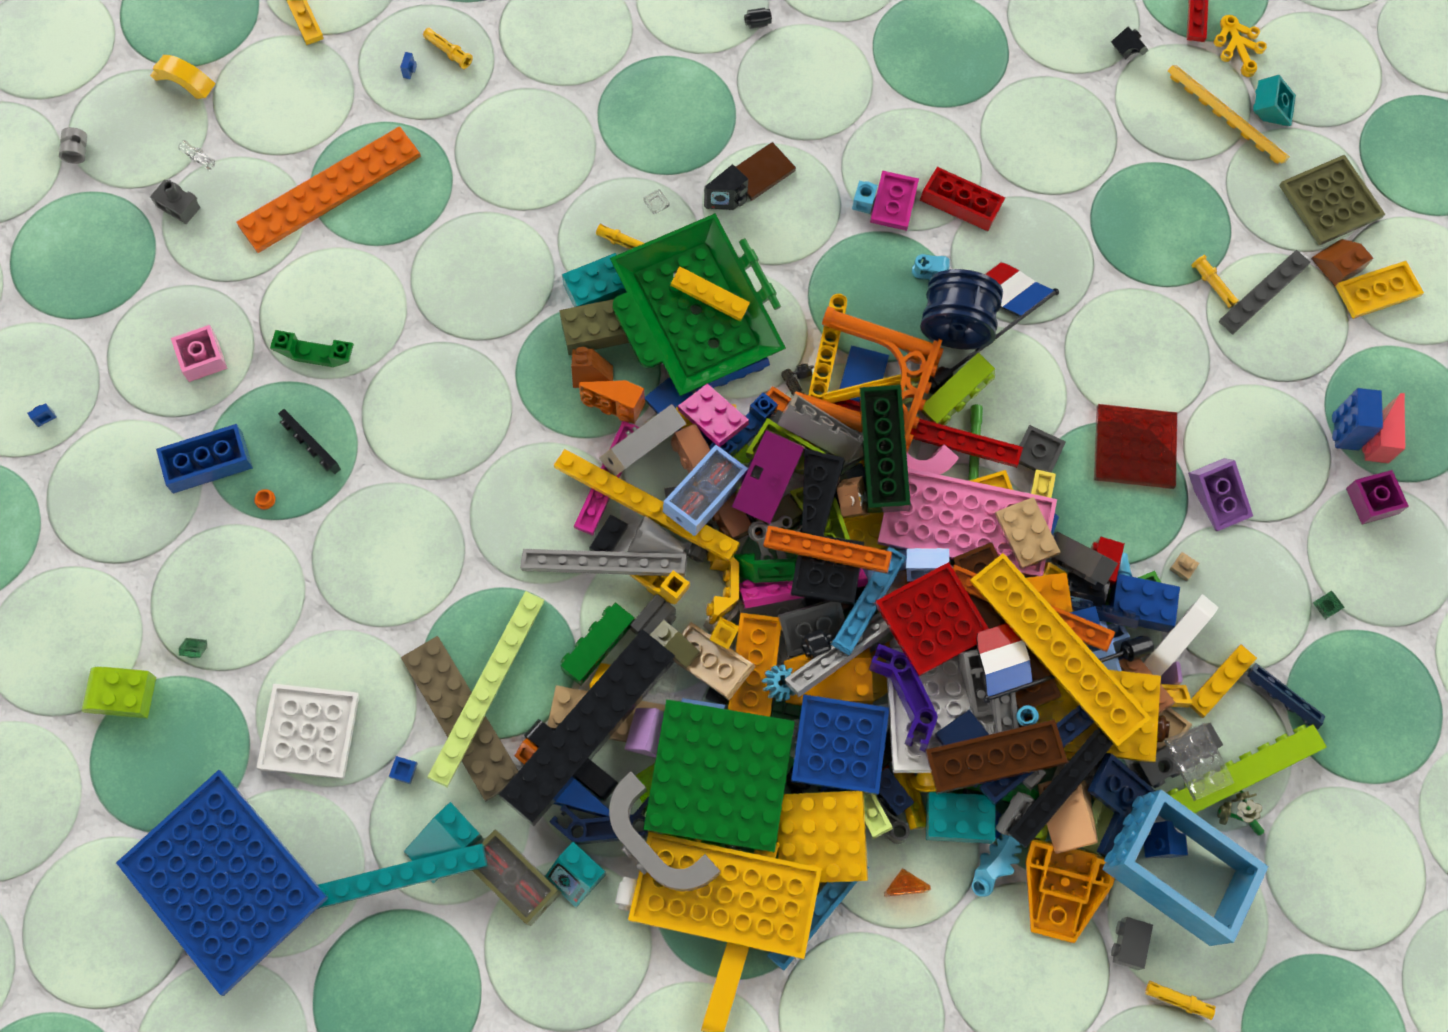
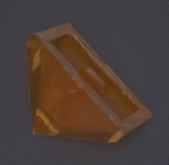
(905, 884)

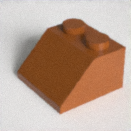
(1342, 260)
(589, 367)

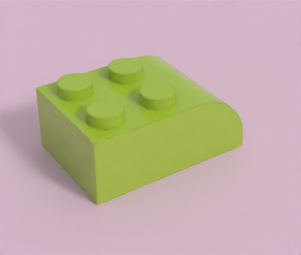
(119, 692)

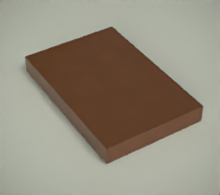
(765, 169)

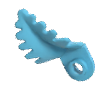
(995, 865)

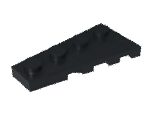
(819, 489)

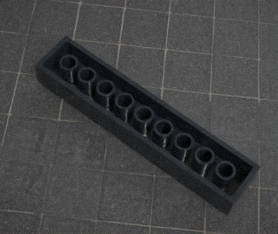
(587, 727)

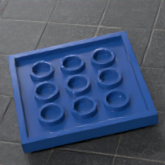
(840, 744)

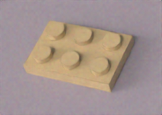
(1027, 533)

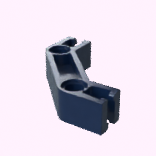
(597, 829)

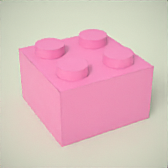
(199, 353)

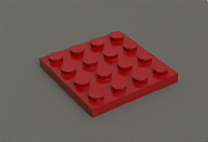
(932, 618)

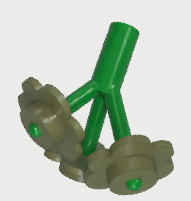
(1248, 811)

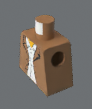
(852, 497)

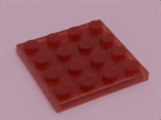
(1135, 446)

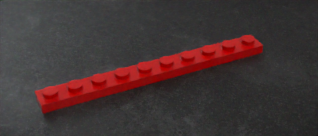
(959, 440)

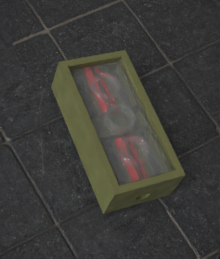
(516, 879)

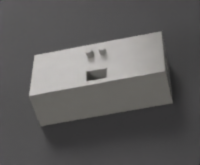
(642, 440)

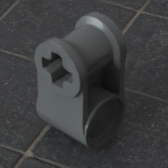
(895, 822)

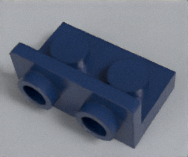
(892, 794)

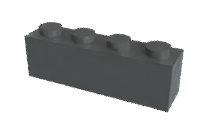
(1083, 560)

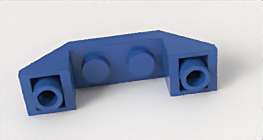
(758, 413)

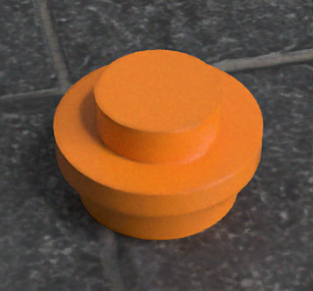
(264, 499)

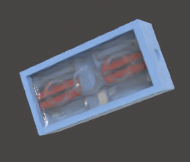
(705, 490)

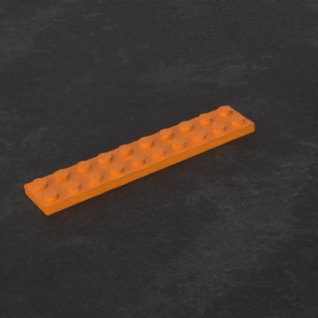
(328, 189)

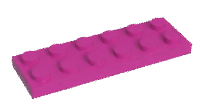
(772, 592)

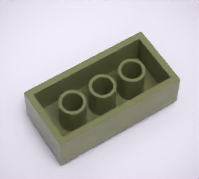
(592, 326)

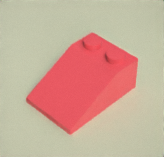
(1391, 438)

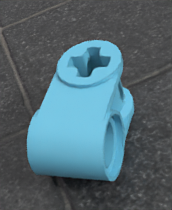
(929, 266)

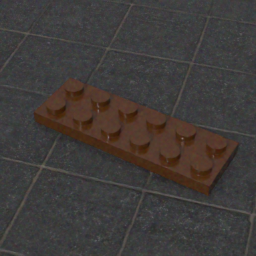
(996, 756)

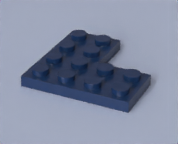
(1117, 789)

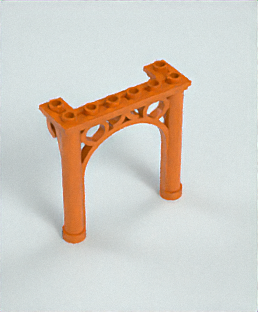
(918, 350)

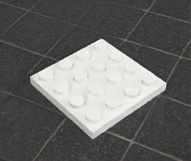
(308, 731)

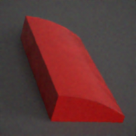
(962, 198)

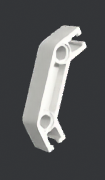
(1180, 636)

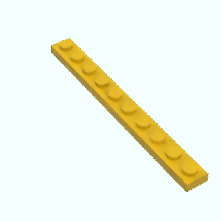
(642, 503)

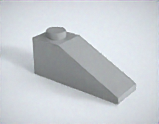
(974, 682)

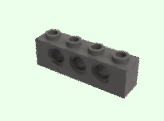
(1153, 776)

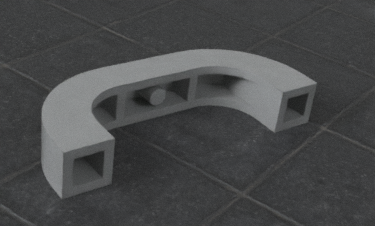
(686, 879)

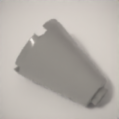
(654, 539)

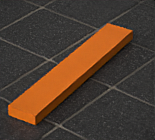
(827, 549)

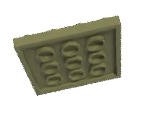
(1332, 199)

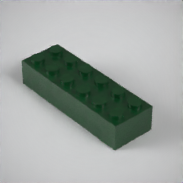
(884, 449)

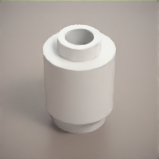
(625, 893)

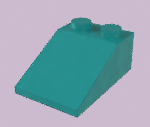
(443, 834)

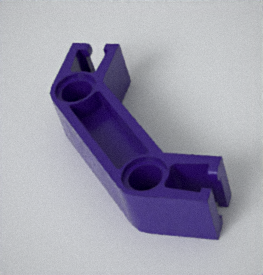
(909, 691)

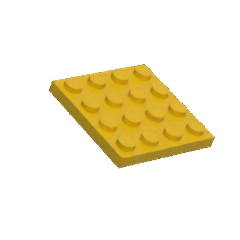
(825, 833)

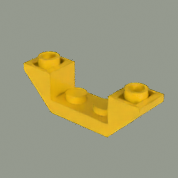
(722, 605)

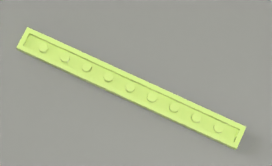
(485, 690)

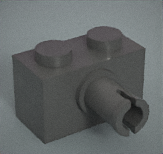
(175, 201)

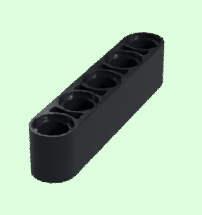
(591, 776)

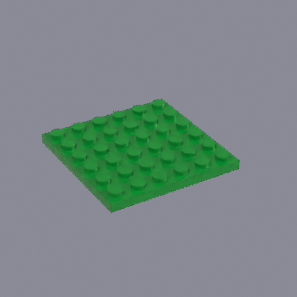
(719, 776)

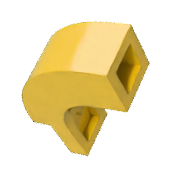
(184, 74)
(668, 587)

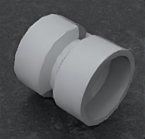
(73, 145)

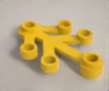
(1231, 25)

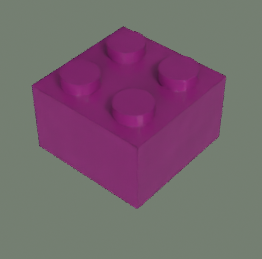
(1377, 497)

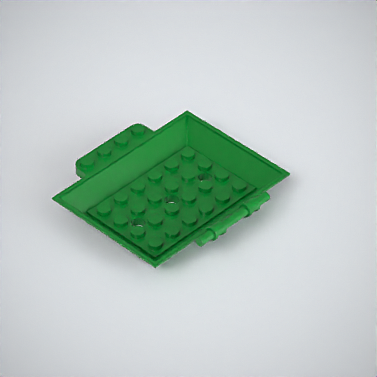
(660, 316)

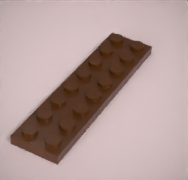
(1035, 695)

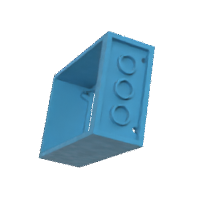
(1238, 896)

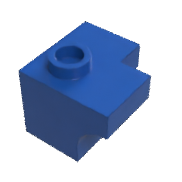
(1165, 841)

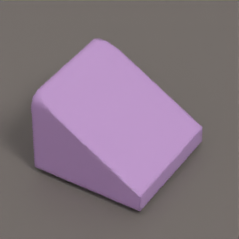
(1172, 675)

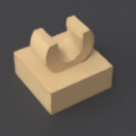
(1184, 566)

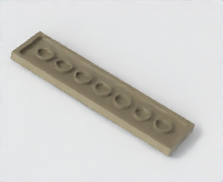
(446, 696)

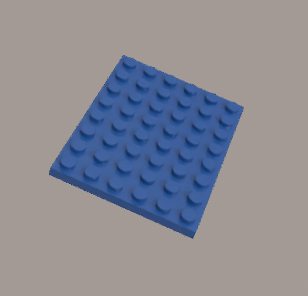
(221, 882)

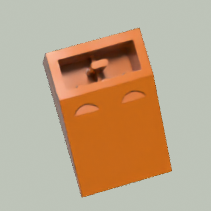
(614, 398)

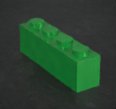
(597, 643)

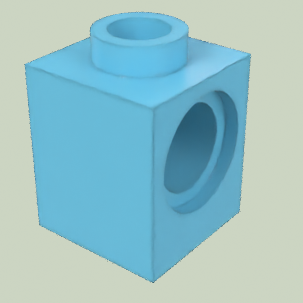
(862, 203)

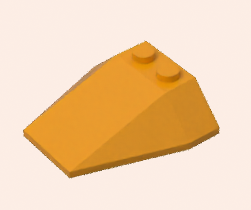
(848, 683)
(1064, 889)

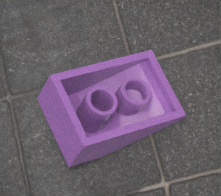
(1221, 493)

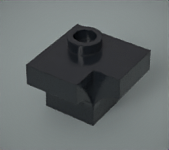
(1129, 42)

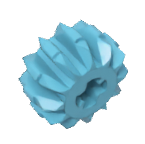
(773, 677)

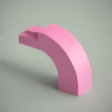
(938, 463)

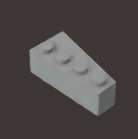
(819, 428)

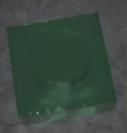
(1328, 605)
(192, 647)

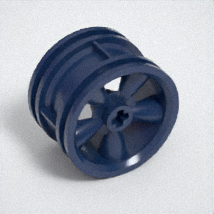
(962, 309)

